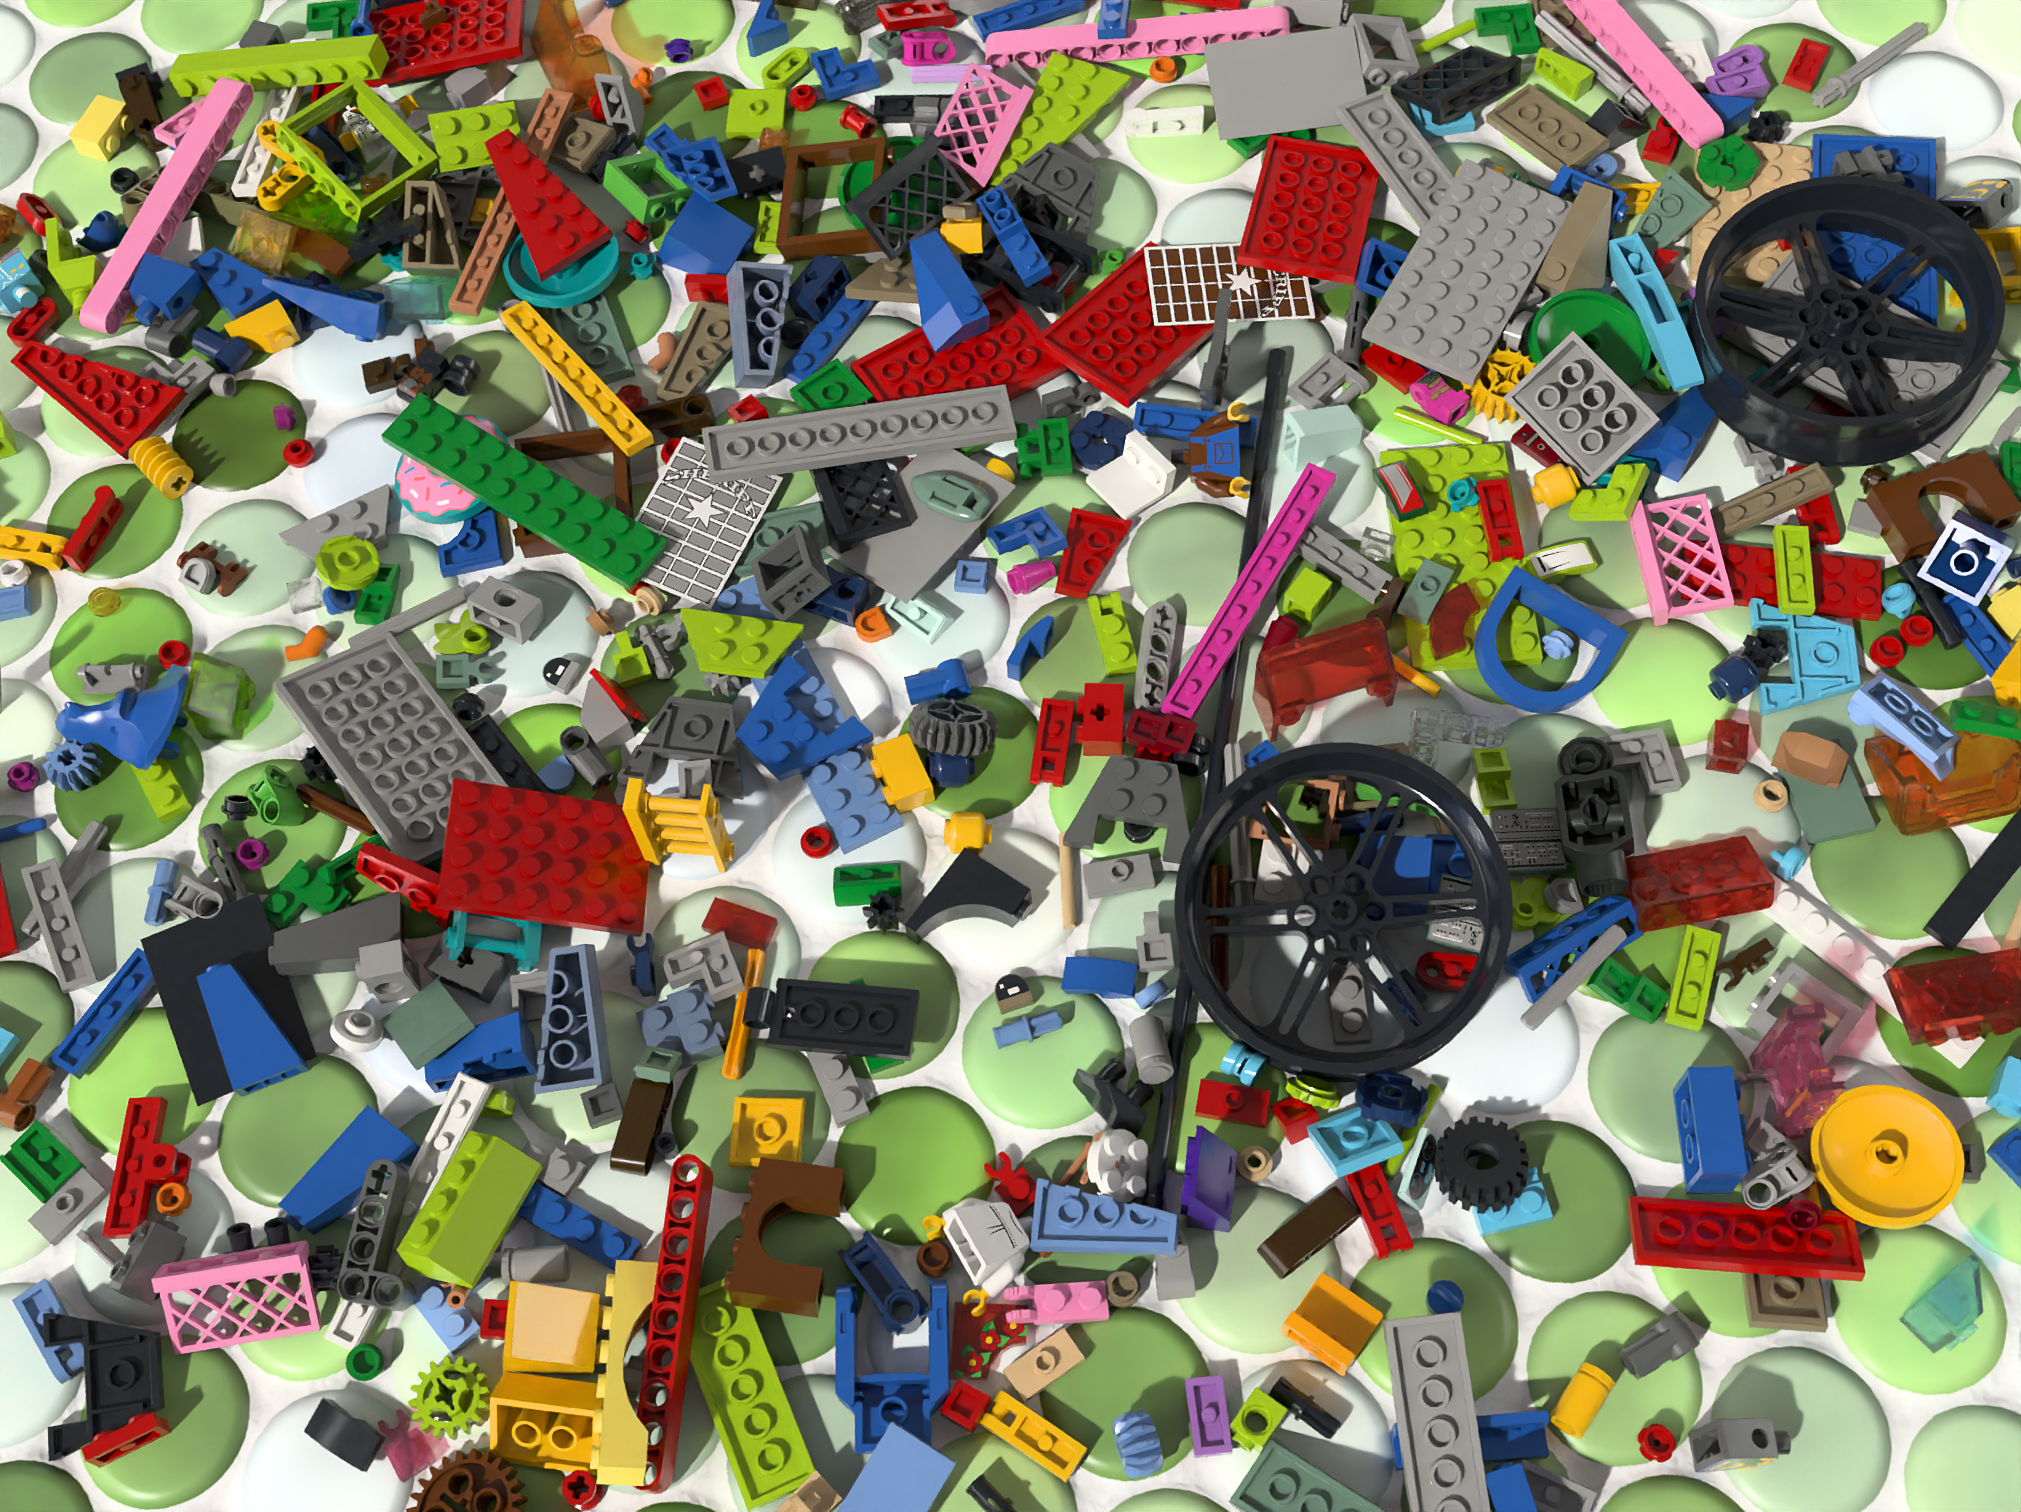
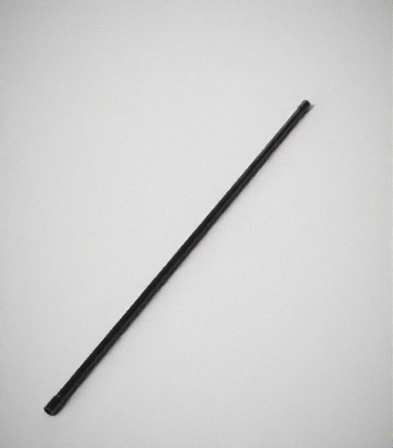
(1214, 785)

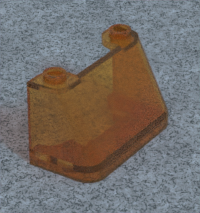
(567, 60)
(1978, 789)

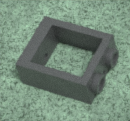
(809, 577)

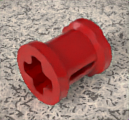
(857, 122)
(576, 1480)

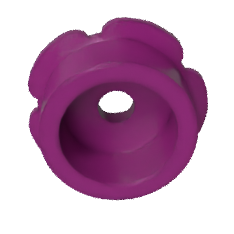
(284, 417)
(28, 781)
(247, 849)

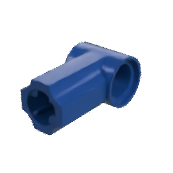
(947, 682)

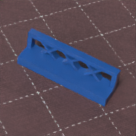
(1565, 939)
(1501, 1437)

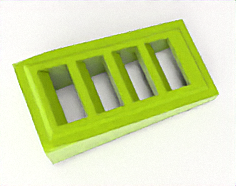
(1564, 74)

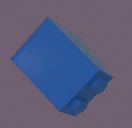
(705, 239)
(1967, 557)
(1401, 872)

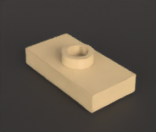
(1044, 1365)

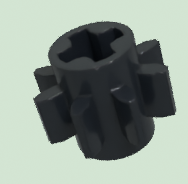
(1766, 128)
(1763, 648)
(317, 766)
(875, 910)
(325, 1267)

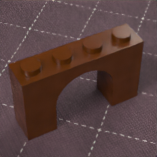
(1968, 479)
(778, 1190)

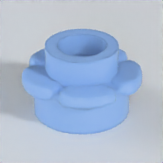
(1557, 645)

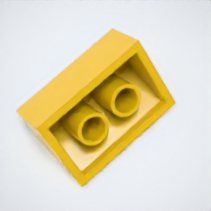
(544, 1421)

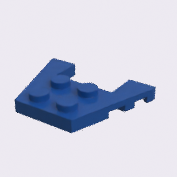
(786, 738)

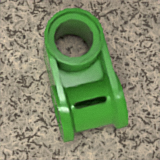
(276, 798)

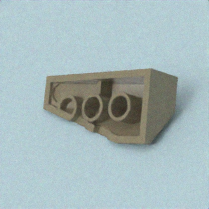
(1581, 246)

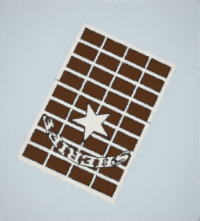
(1188, 280)

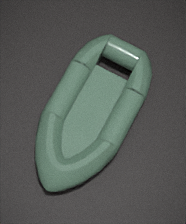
(951, 496)

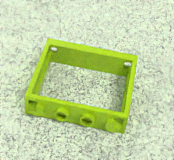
(383, 119)

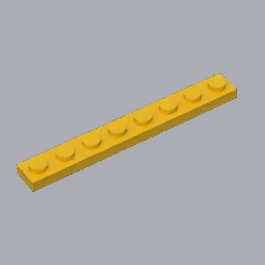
(577, 378)

